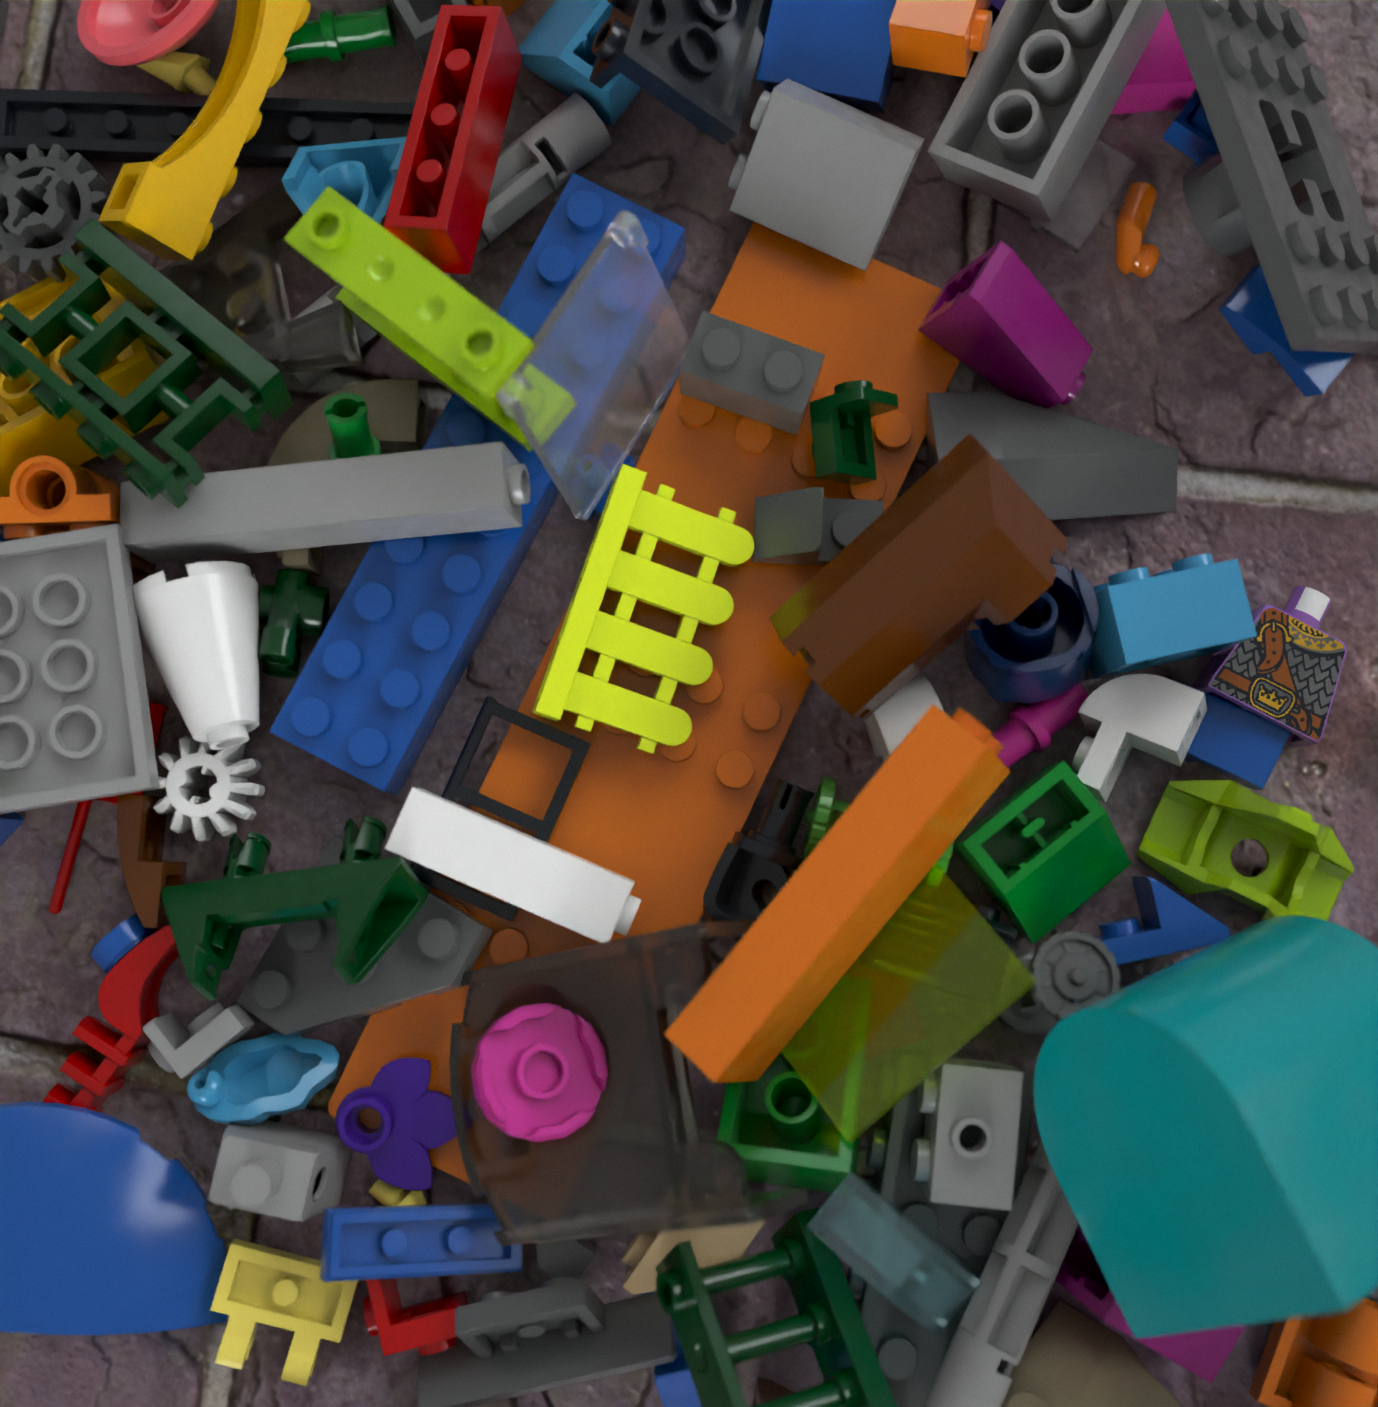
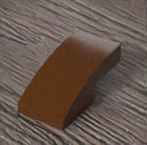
(141, 855)

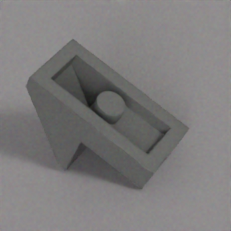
(806, 527)

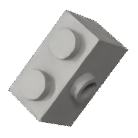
(969, 1133)

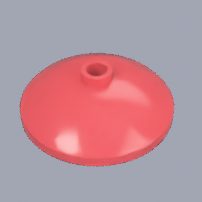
(140, 29)

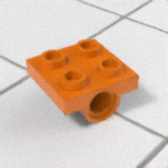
(57, 498)
(1321, 1360)

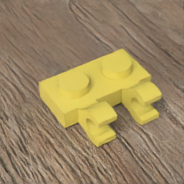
(284, 1293)

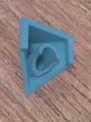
(356, 170)

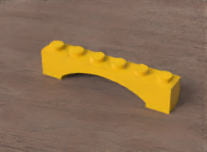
(171, 199)

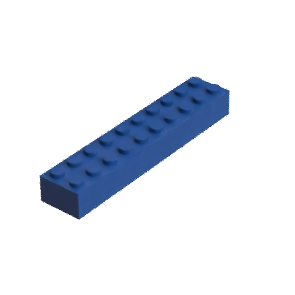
(428, 599)

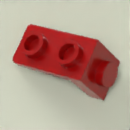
(421, 1326)

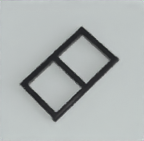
(455, 790)

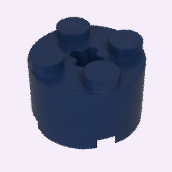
(1046, 657)

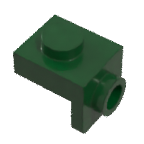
(844, 431)

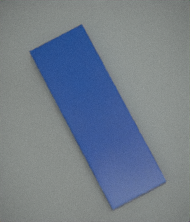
(413, 1242)

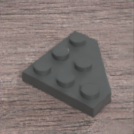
(301, 990)

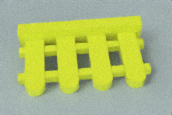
(641, 579)

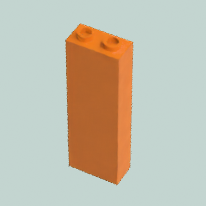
(840, 897)

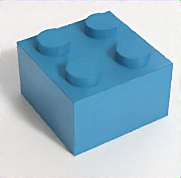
(1169, 616)

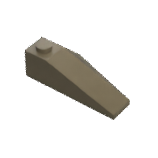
(1082, 1365)

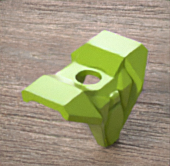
(1205, 819)

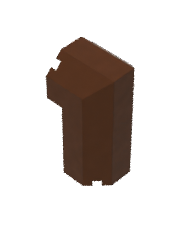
(918, 577)

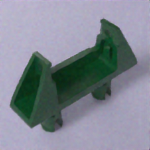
(365, 893)

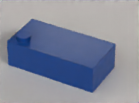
(831, 48)

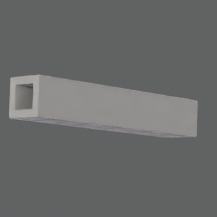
(330, 503)

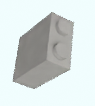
(823, 172)

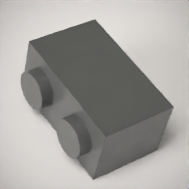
(750, 372)

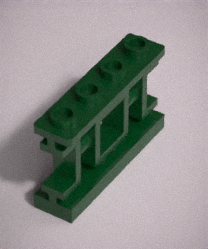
(172, 329)

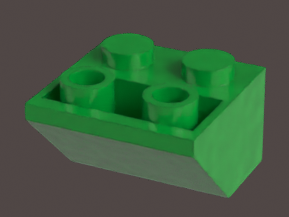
(1043, 850)

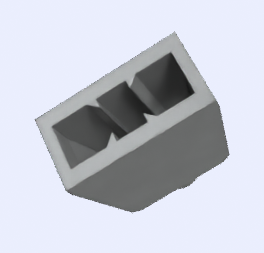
(275, 1167)

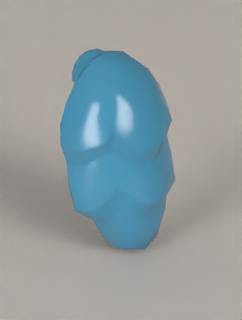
(262, 1078)

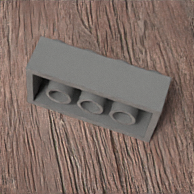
(1041, 97)

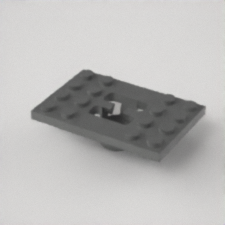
(1295, 213)

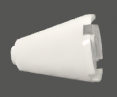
(206, 646)

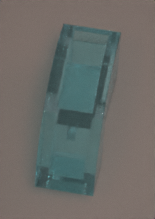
(893, 1253)

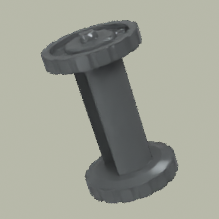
(1070, 975)

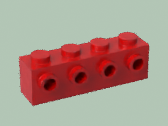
(455, 136)

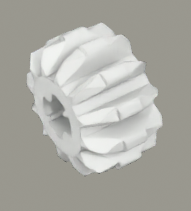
(227, 795)

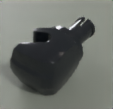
(758, 858)

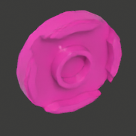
(539, 1072)

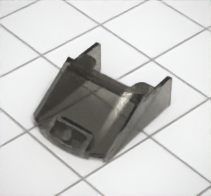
(641, 1150)

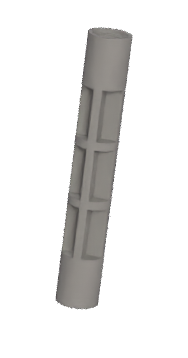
(522, 179)
(1010, 1294)

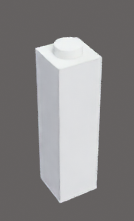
(513, 866)

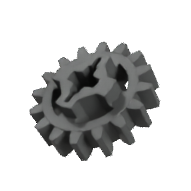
(44, 206)

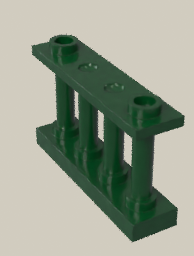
(825, 1321)

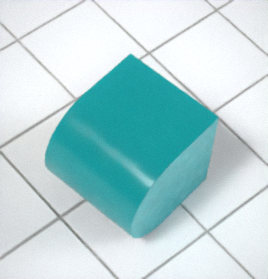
(1225, 1129)

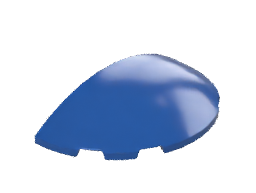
(99, 1229)

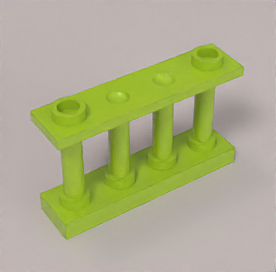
(414, 306)

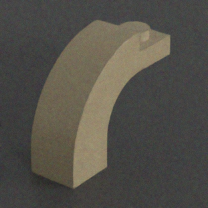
(395, 417)

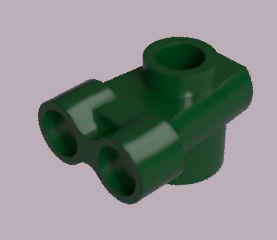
(290, 611)

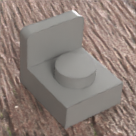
(211, 1032)

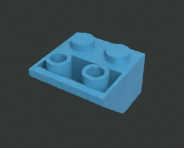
(562, 56)

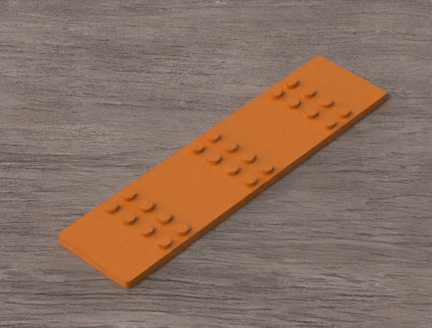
(676, 809)

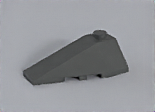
(1056, 458)

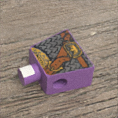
(1284, 671)

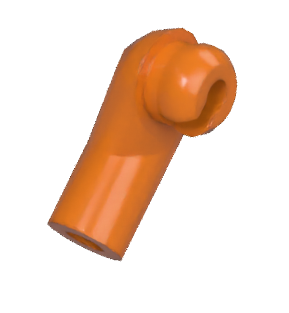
(1131, 225)

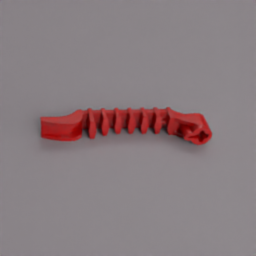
(127, 1002)

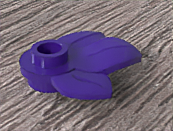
(410, 1123)

